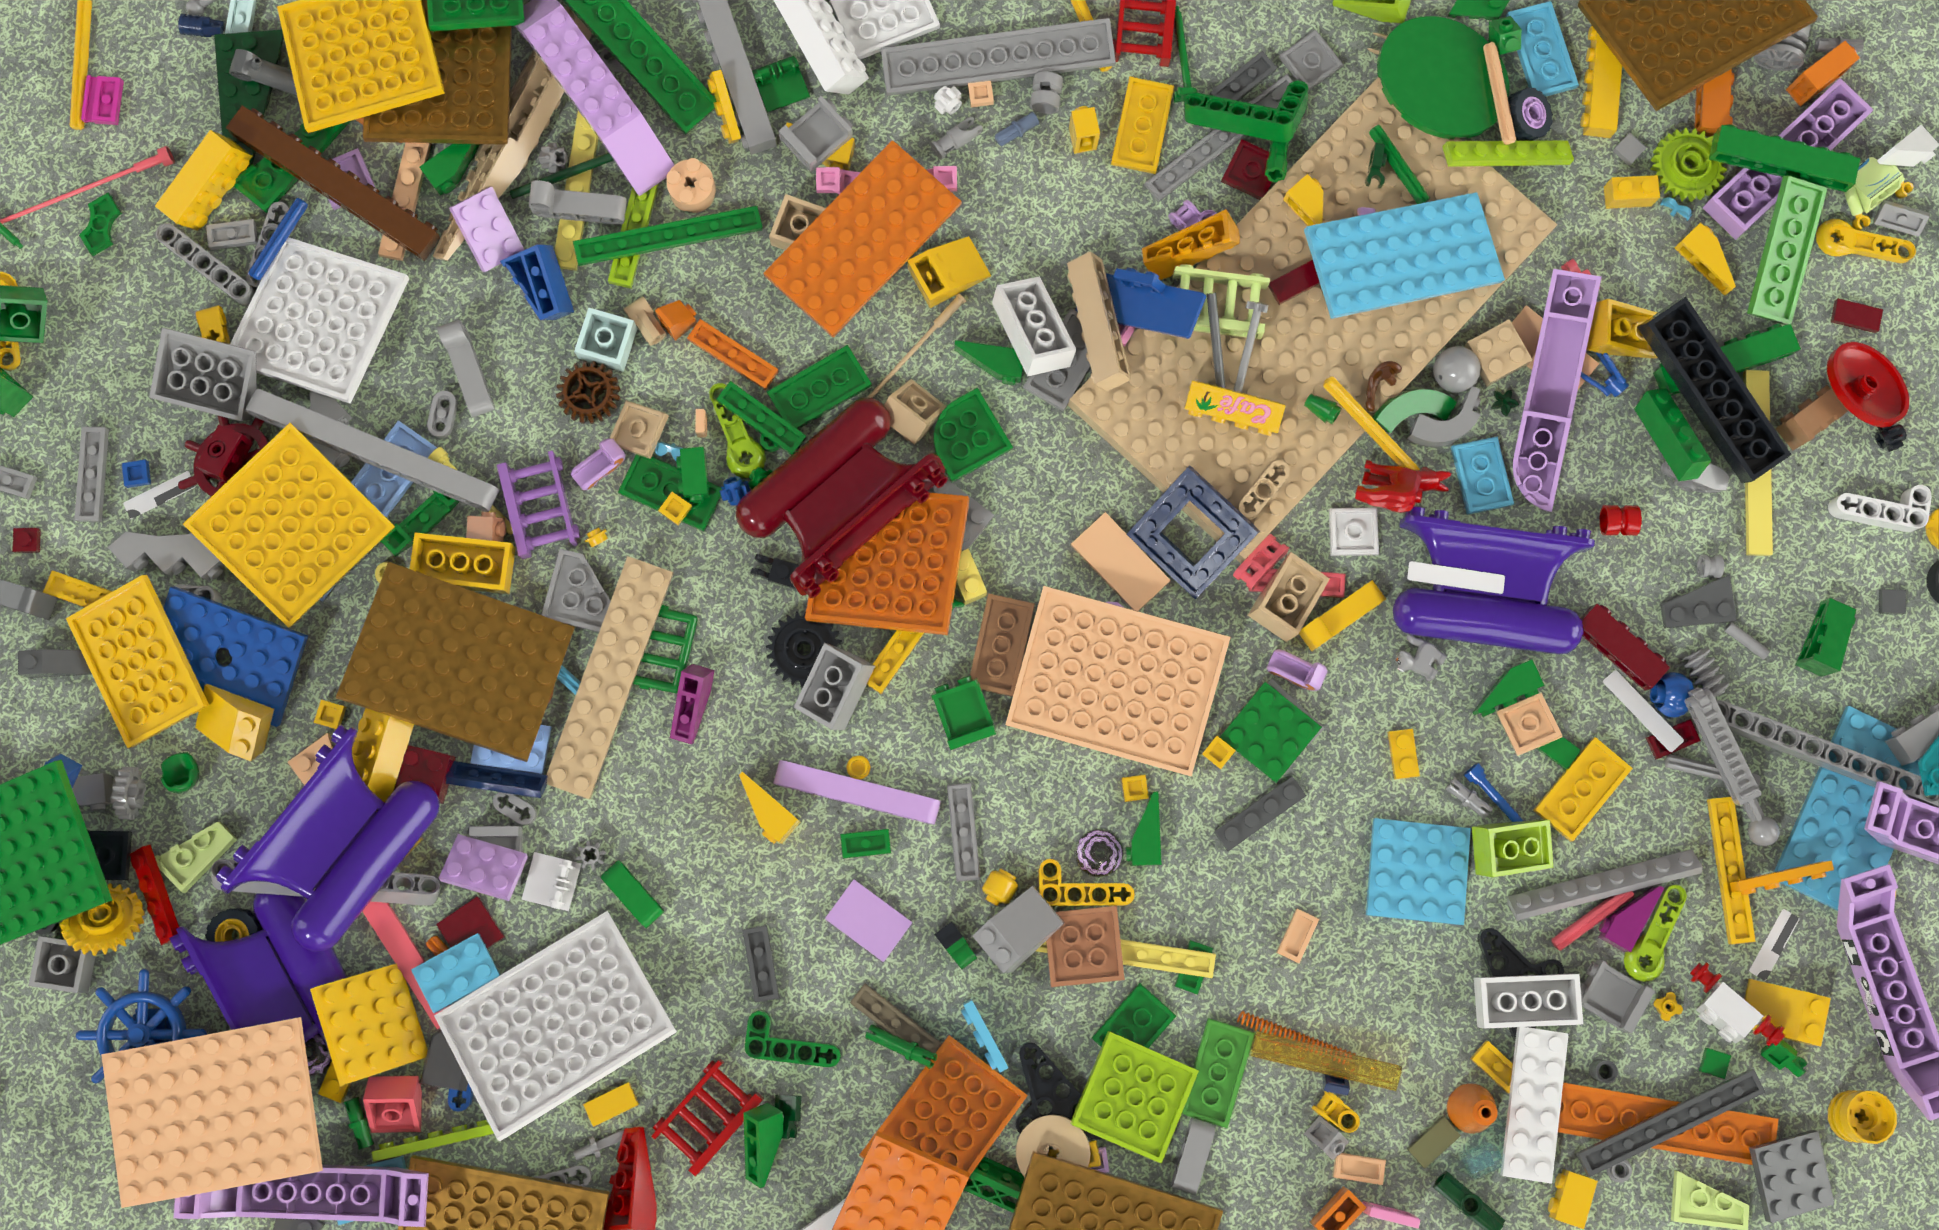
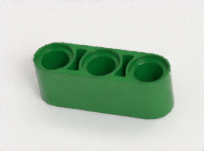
(632, 894)

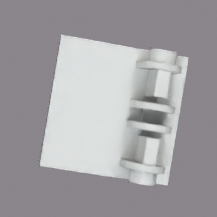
(551, 881)

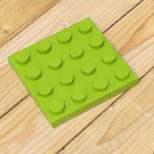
(1134, 1097)

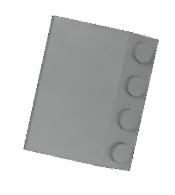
(204, 374)

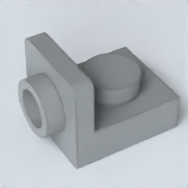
(1326, 1138)

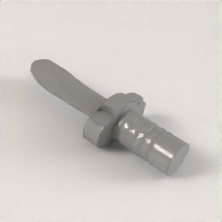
(594, 1147)

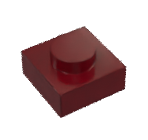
(26, 540)

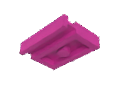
(102, 100)

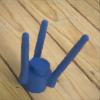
(1614, 384)

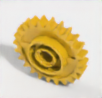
(106, 924)

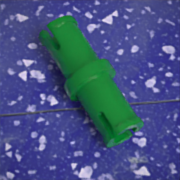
(358, 1123)

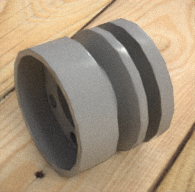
(1785, 54)

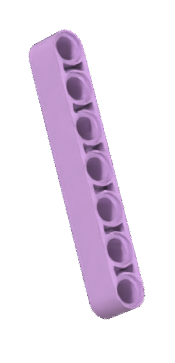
(857, 792)

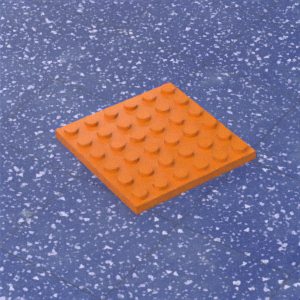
(902, 573)

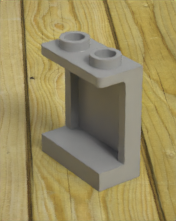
(817, 134)
(503, 836)
(1614, 996)

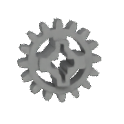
(128, 793)

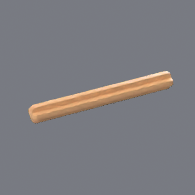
(1499, 93)

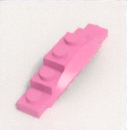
(836, 180)

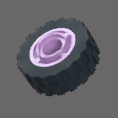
(1530, 114)

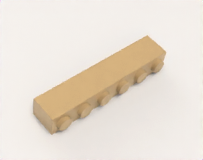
(1098, 321)

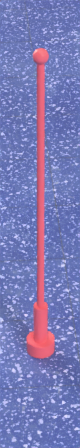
(164, 156)

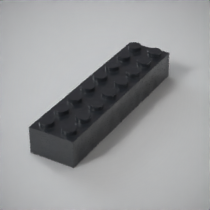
(1714, 390)

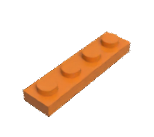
(732, 354)

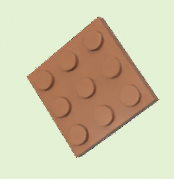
(1086, 948)

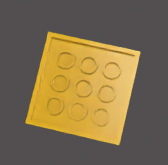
(369, 1023)

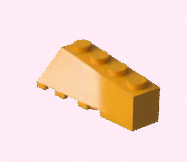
(1192, 244)

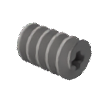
(1705, 672)

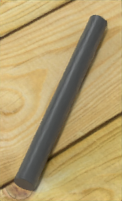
(1216, 339)

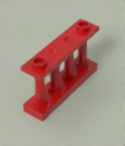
(1163, 29)
(714, 1140)

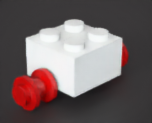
(1730, 1011)

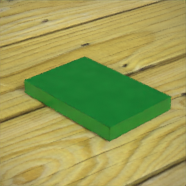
(1137, 1018)

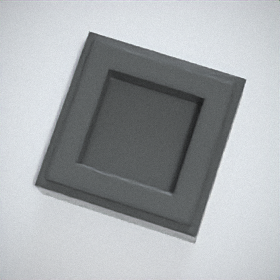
(1892, 601)

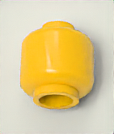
(1000, 887)

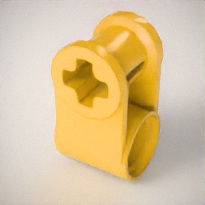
(213, 324)
(1335, 1111)

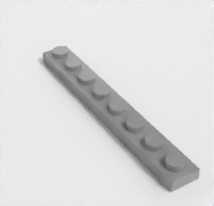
(1604, 884)

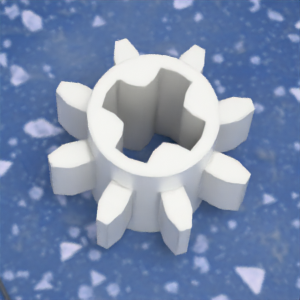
(948, 100)

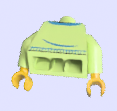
(1872, 186)

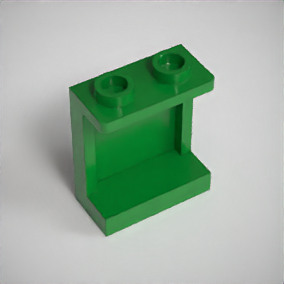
(963, 712)

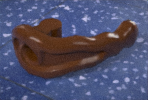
(1386, 371)

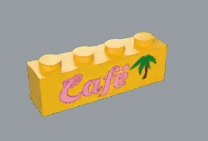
(1234, 406)

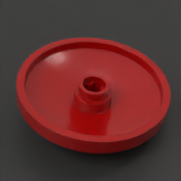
(1868, 384)

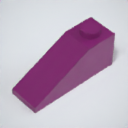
(691, 702)
(1627, 923)

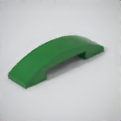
(419, 521)

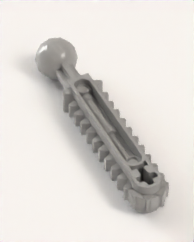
(1731, 764)

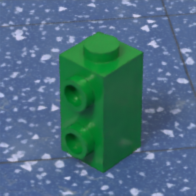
(694, 470)

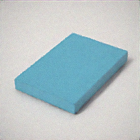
(1482, 475)

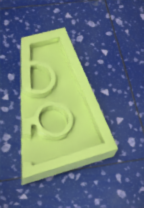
(192, 859)
(1702, 1205)

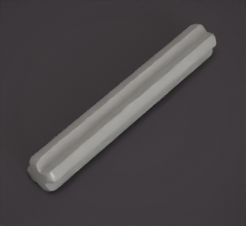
(1697, 767)

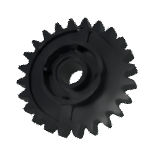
(786, 645)

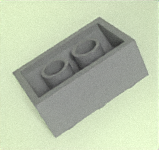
(834, 687)

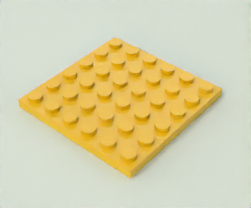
(358, 57)
(289, 525)

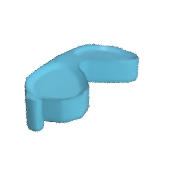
(1671, 203)
(662, 448)

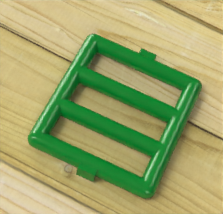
(680, 664)

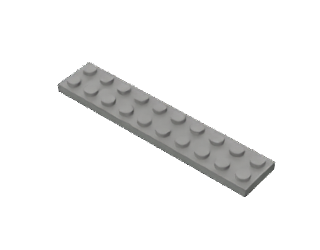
(998, 56)

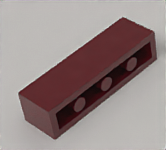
(1622, 647)

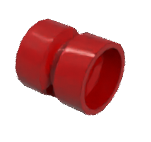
(1623, 520)

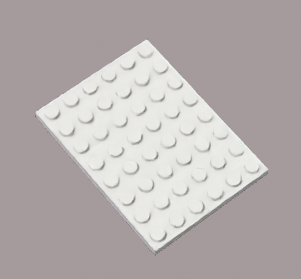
(554, 1025)

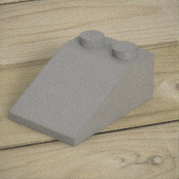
(1018, 930)

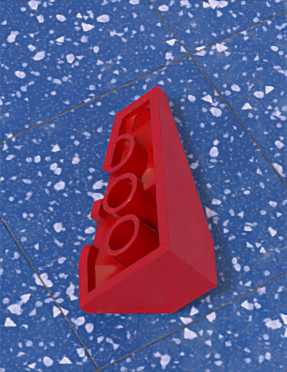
(633, 1194)

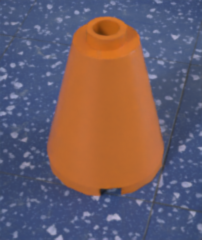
(1471, 1108)

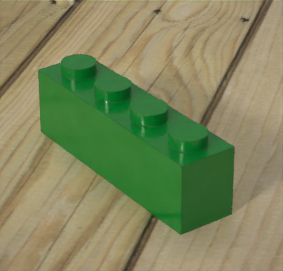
(1672, 434)

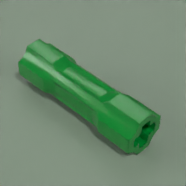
(1276, 163)

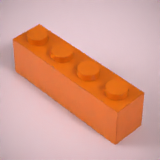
(1714, 104)

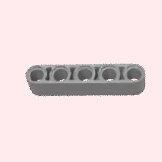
(198, 257)

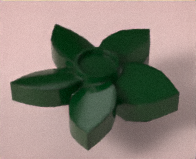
(1504, 402)

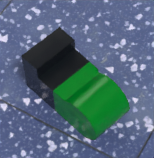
(956, 945)

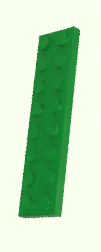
(647, 59)

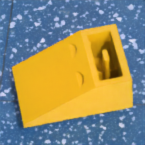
(947, 270)

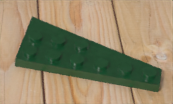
(237, 92)

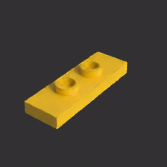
(73, 589)

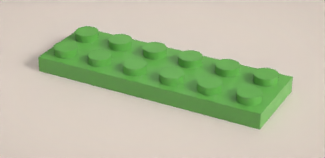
(1787, 250)

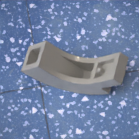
(1437, 433)

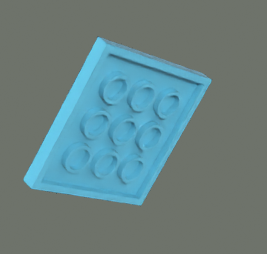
(1418, 871)

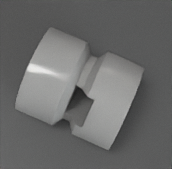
(1046, 92)

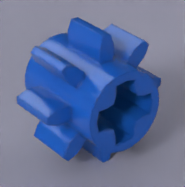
(734, 490)

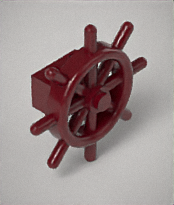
(223, 453)

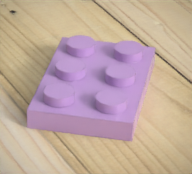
(486, 228)
(483, 867)

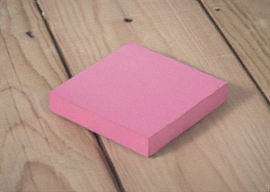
(1391, 1214)

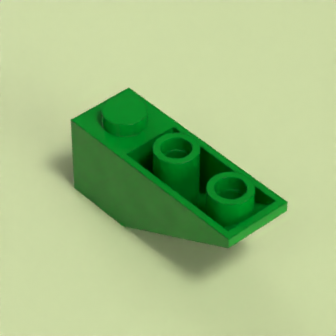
(1514, 682)

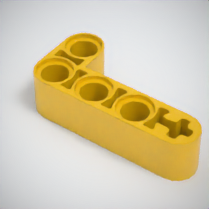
(1342, 615)
(1085, 889)

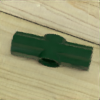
(1457, 1193)

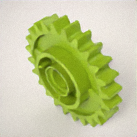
(1674, 173)

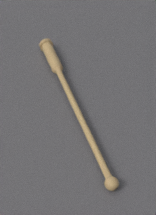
(938, 323)

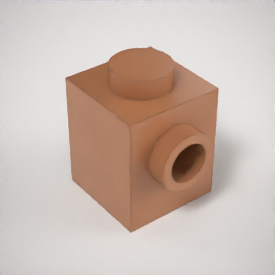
(486, 527)

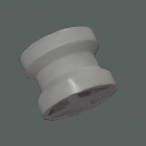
(1710, 566)

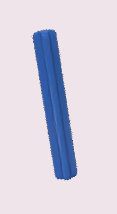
(278, 239)

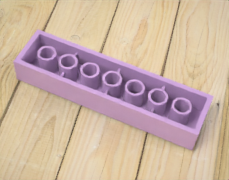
(1820, 125)

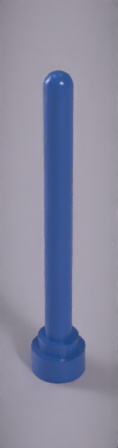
(1477, 776)

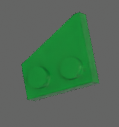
(1479, 9)

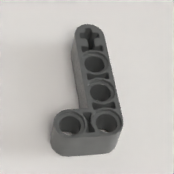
(26, 600)

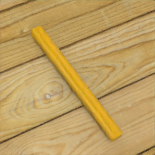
(80, 62)
(1370, 426)

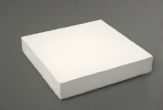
(1353, 531)

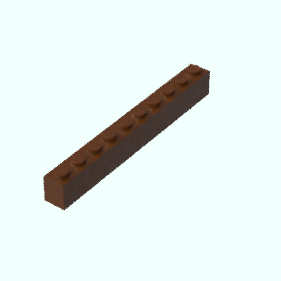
(334, 183)

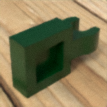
(1377, 160)
(791, 1109)

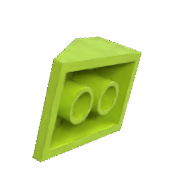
(1381, 10)
(1512, 847)

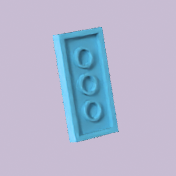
(1544, 50)

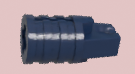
(199, 25)

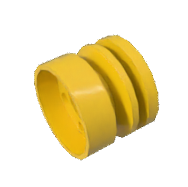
(1875, 1116)

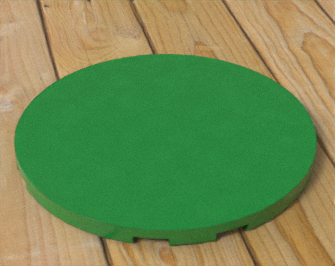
(1439, 77)

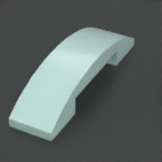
(240, 16)

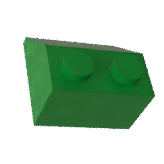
(22, 314)

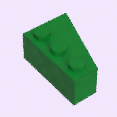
(1827, 638)

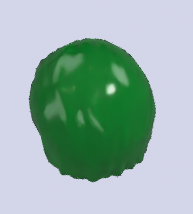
(179, 773)

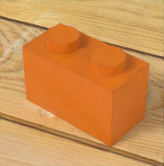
(1338, 1212)

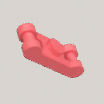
(1261, 561)

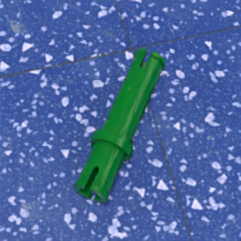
(909, 1050)

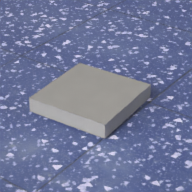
(1311, 60)

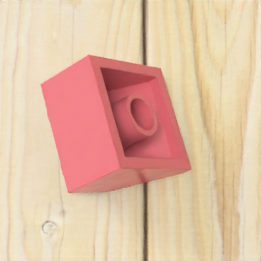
(393, 1104)

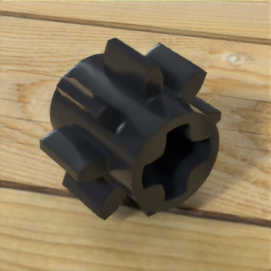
(1891, 437)

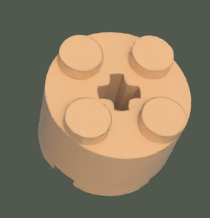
(691, 173)

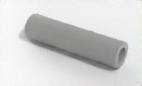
(1747, 640)

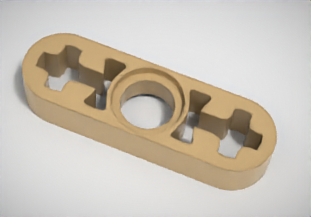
(1262, 480)

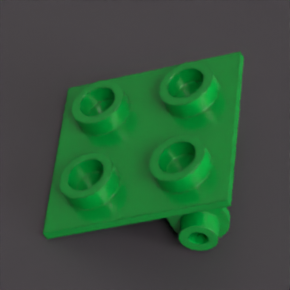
(780, 84)

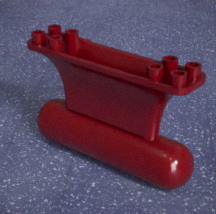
(837, 493)

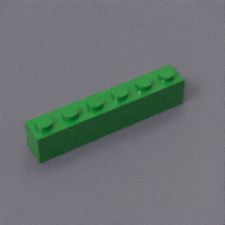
(1784, 157)
(1748, 353)

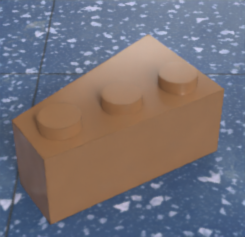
(1811, 418)

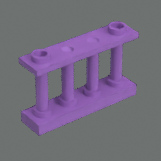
(520, 521)

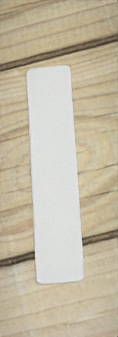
(1456, 577)
(1643, 711)

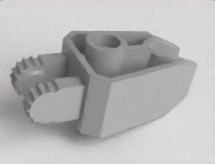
(1712, 480)

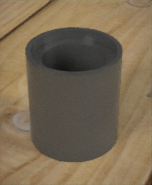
(1611, 1074)

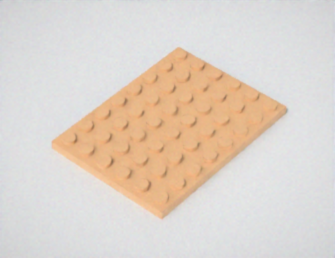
(1117, 680)
(211, 1112)

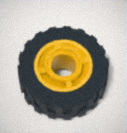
(227, 921)

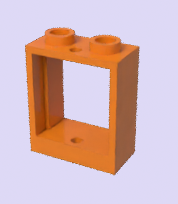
(1823, 73)

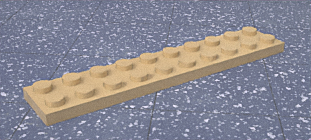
(608, 677)

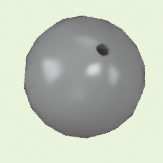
(1456, 369)

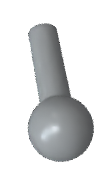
(197, 7)

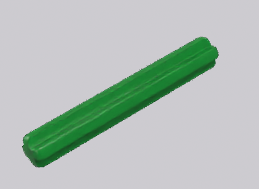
(1399, 165)

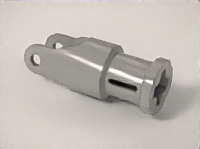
(955, 138)

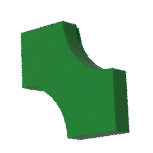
(98, 231)

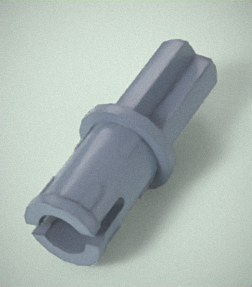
(1016, 129)

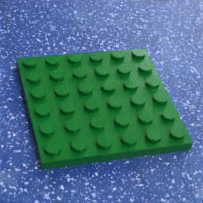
(44, 854)

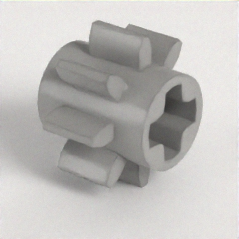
(552, 157)
(584, 858)

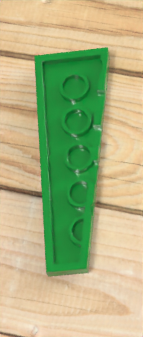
(267, 182)

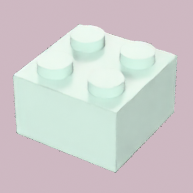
(606, 339)

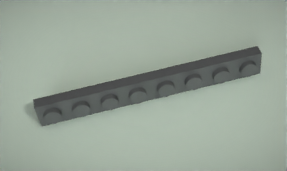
(1670, 1122)

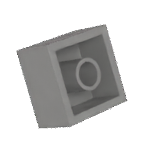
(60, 967)

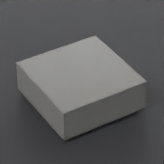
(1629, 149)

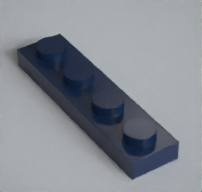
(497, 779)

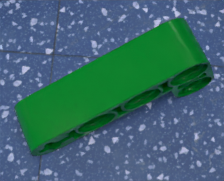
(793, 1045)

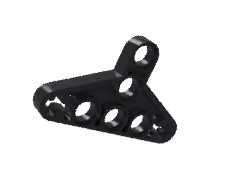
(1514, 962)
(1045, 1089)

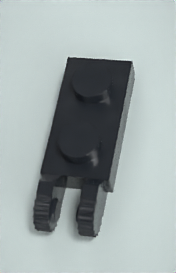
(779, 573)

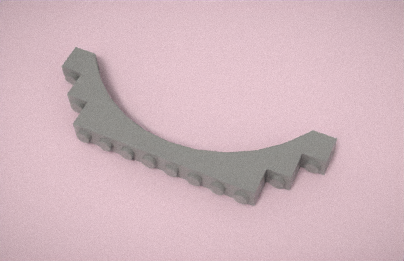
(174, 551)

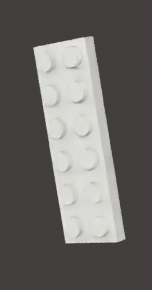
(1534, 1104)

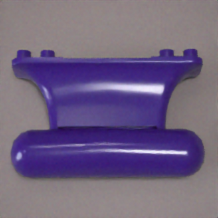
(1510, 619)
(335, 844)
(261, 978)

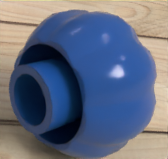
(1671, 692)

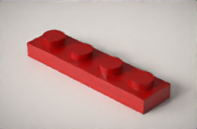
(154, 893)

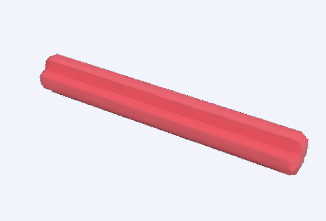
(1590, 919)

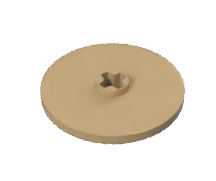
(1054, 1132)

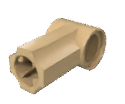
(645, 321)

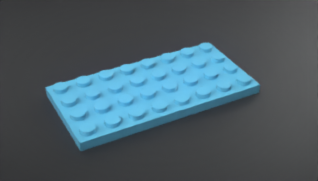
(1403, 255)
(1837, 811)

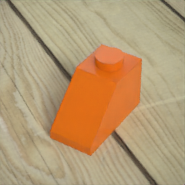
(676, 318)

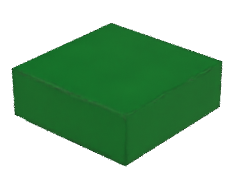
(1715, 1063)

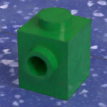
(1505, 34)

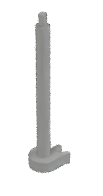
(1257, 309)

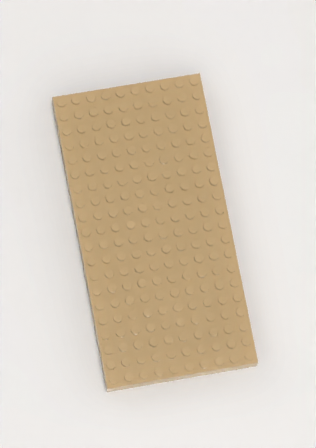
(1300, 340)

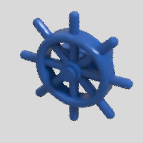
(145, 1027)

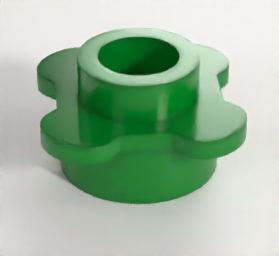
(756, 475)

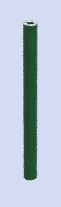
(564, 174)

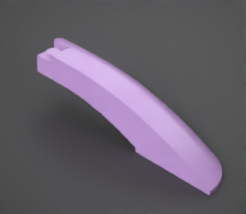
(1554, 385)

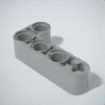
(573, 205)
(467, 367)

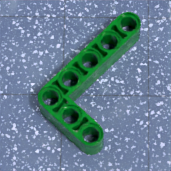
(1250, 118)

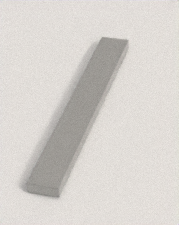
(1207, 148)

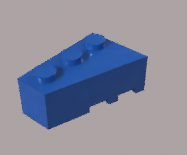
(541, 280)

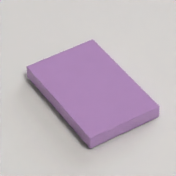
(868, 920)

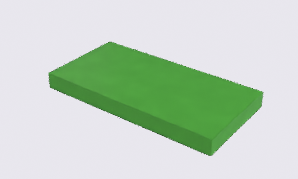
(1221, 1068)

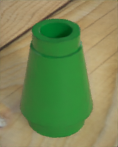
(1323, 408)

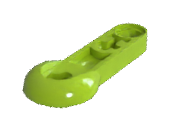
(738, 441)
(1654, 938)

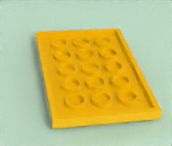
(137, 661)

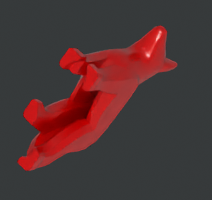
(1398, 486)

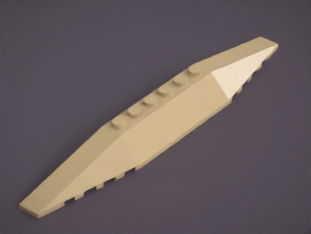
(530, 109)

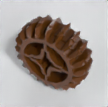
(580, 396)

